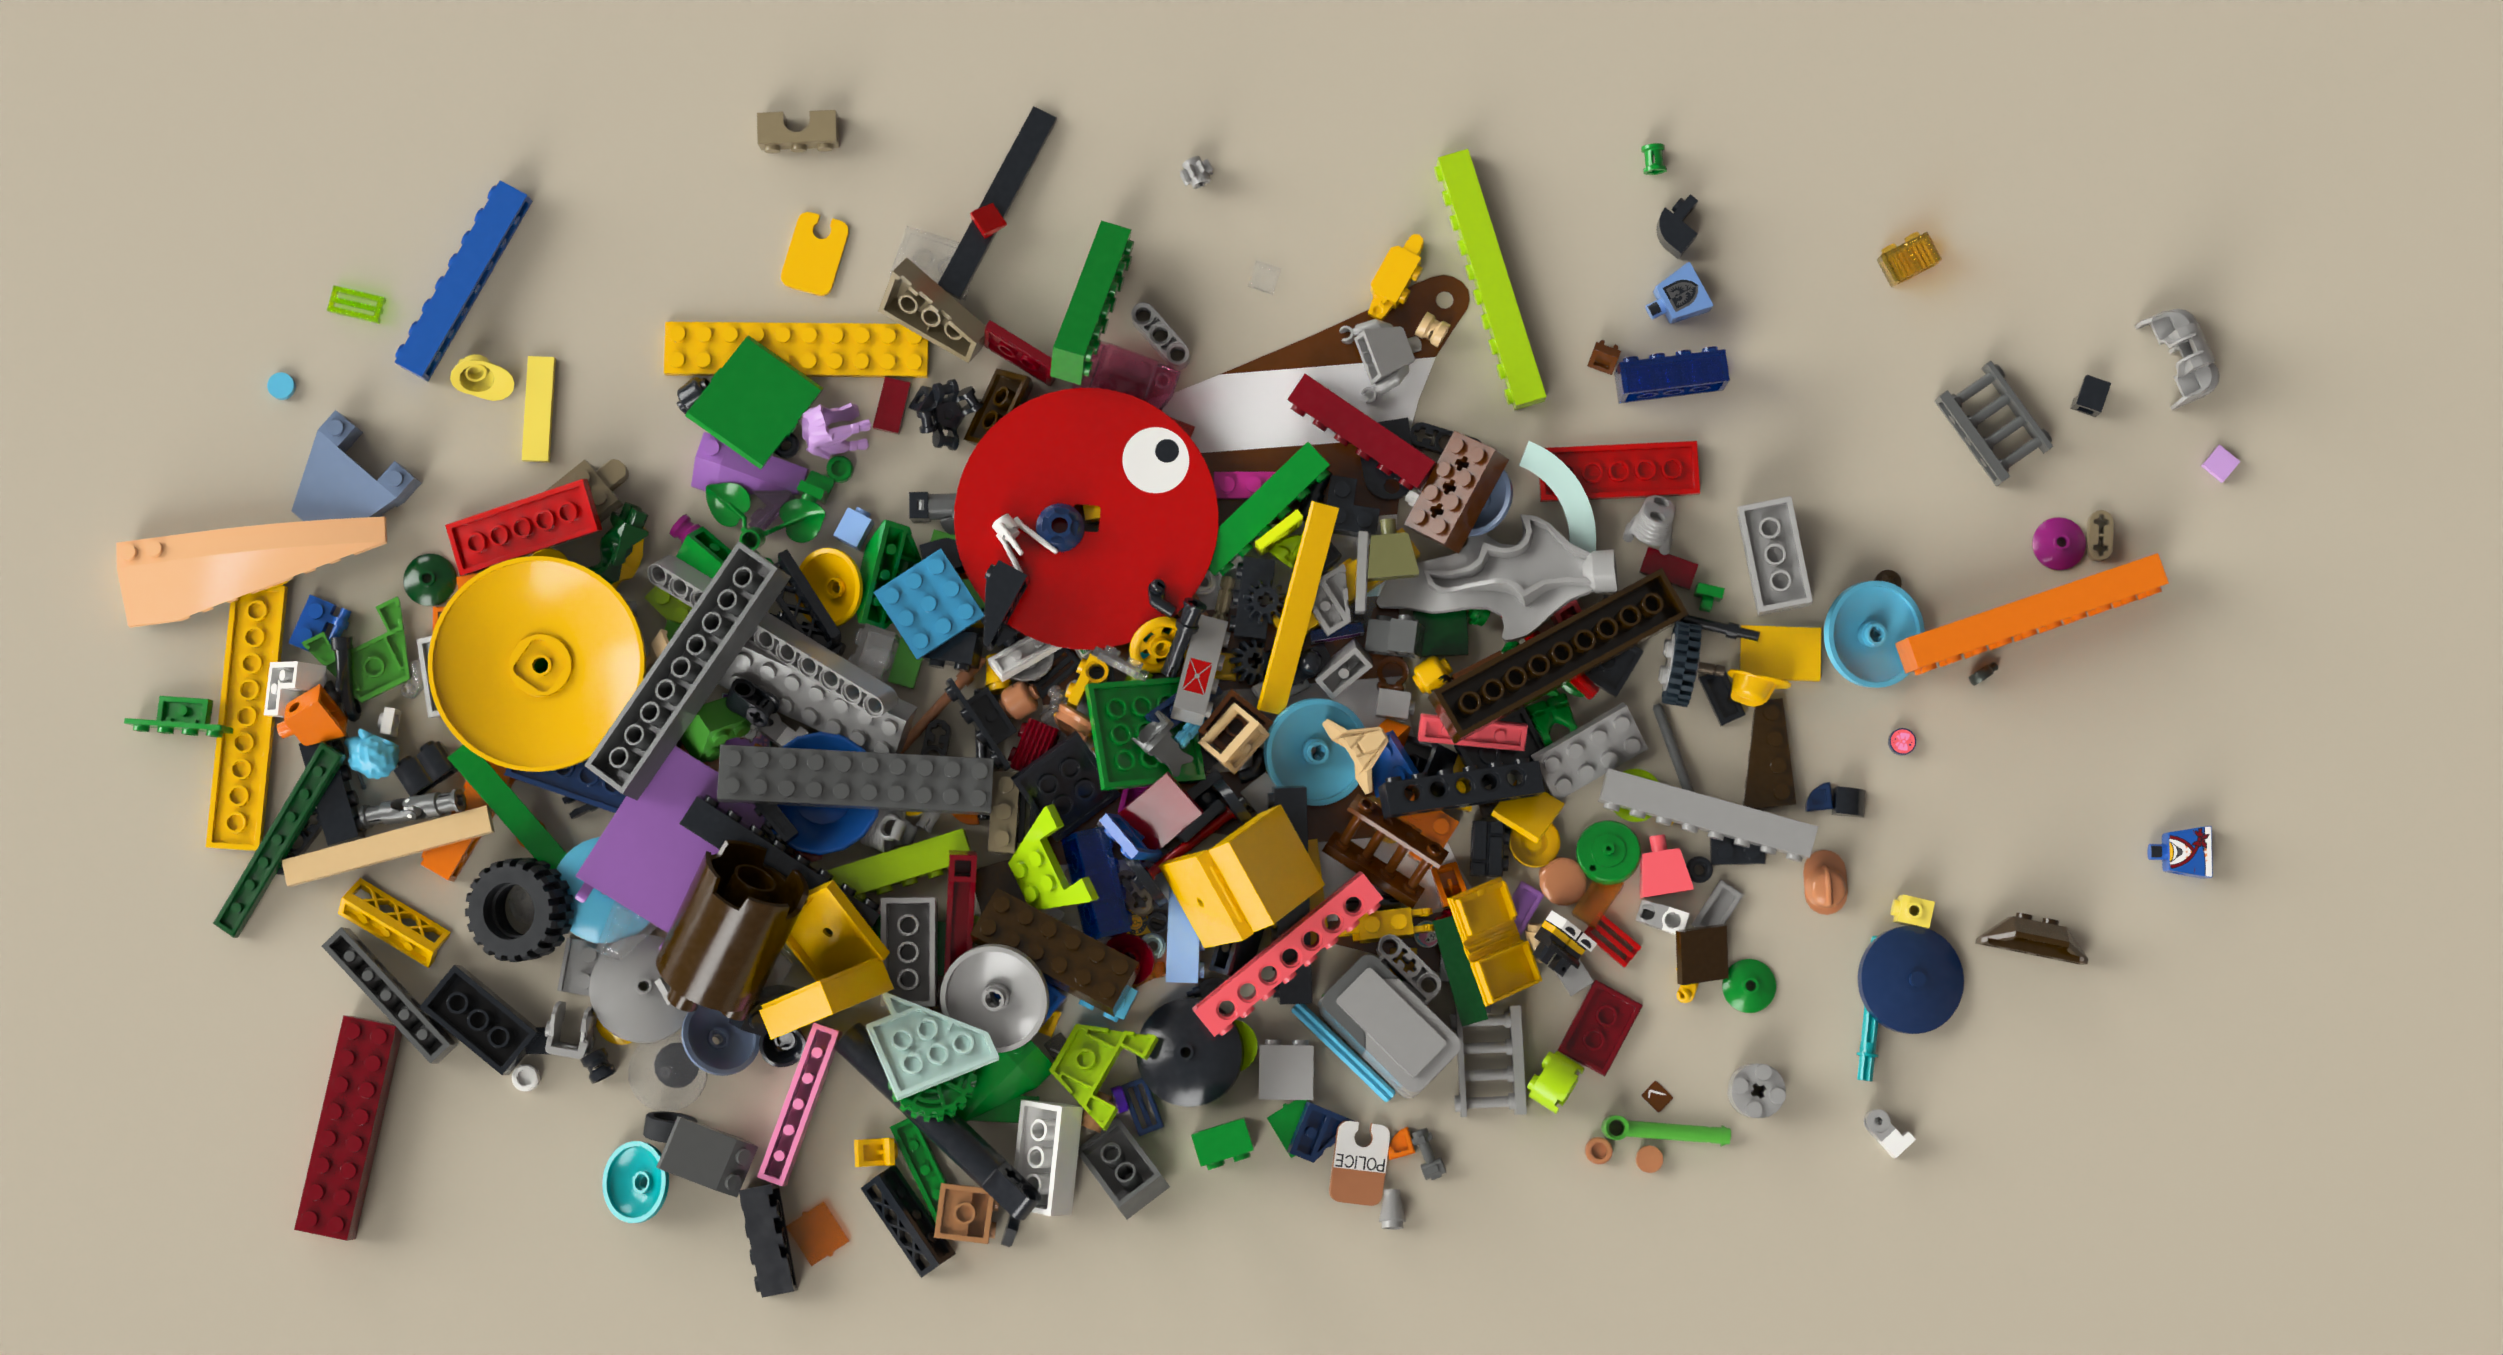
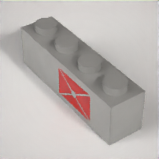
(1199, 671)

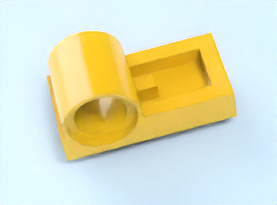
(1076, 691)

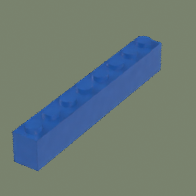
(463, 280)

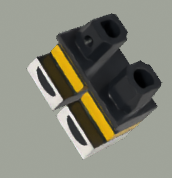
(1563, 939)

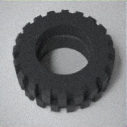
(489, 917)

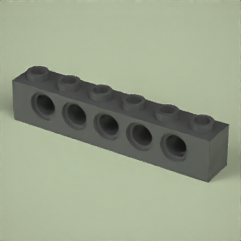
(389, 995)

